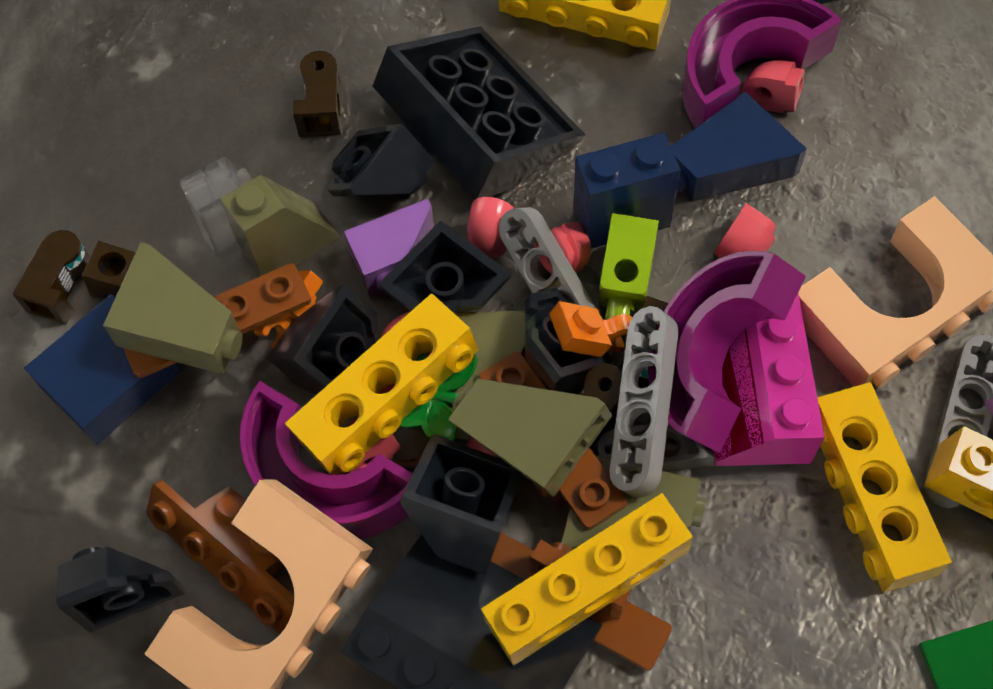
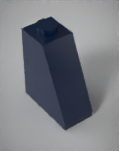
(736, 151)

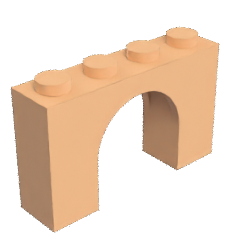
(873, 345)
(321, 564)

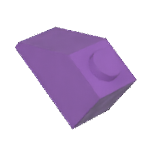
(386, 240)

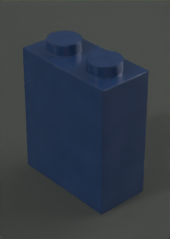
(625, 180)
(94, 377)

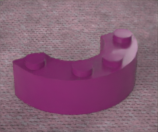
(748, 31)
(709, 316)
(360, 501)

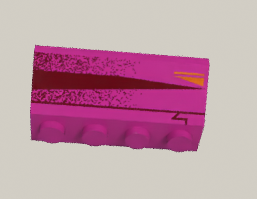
(774, 386)

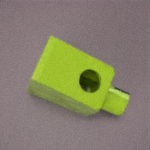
(627, 264)

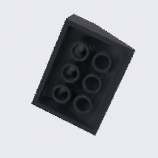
(474, 109)
(432, 635)

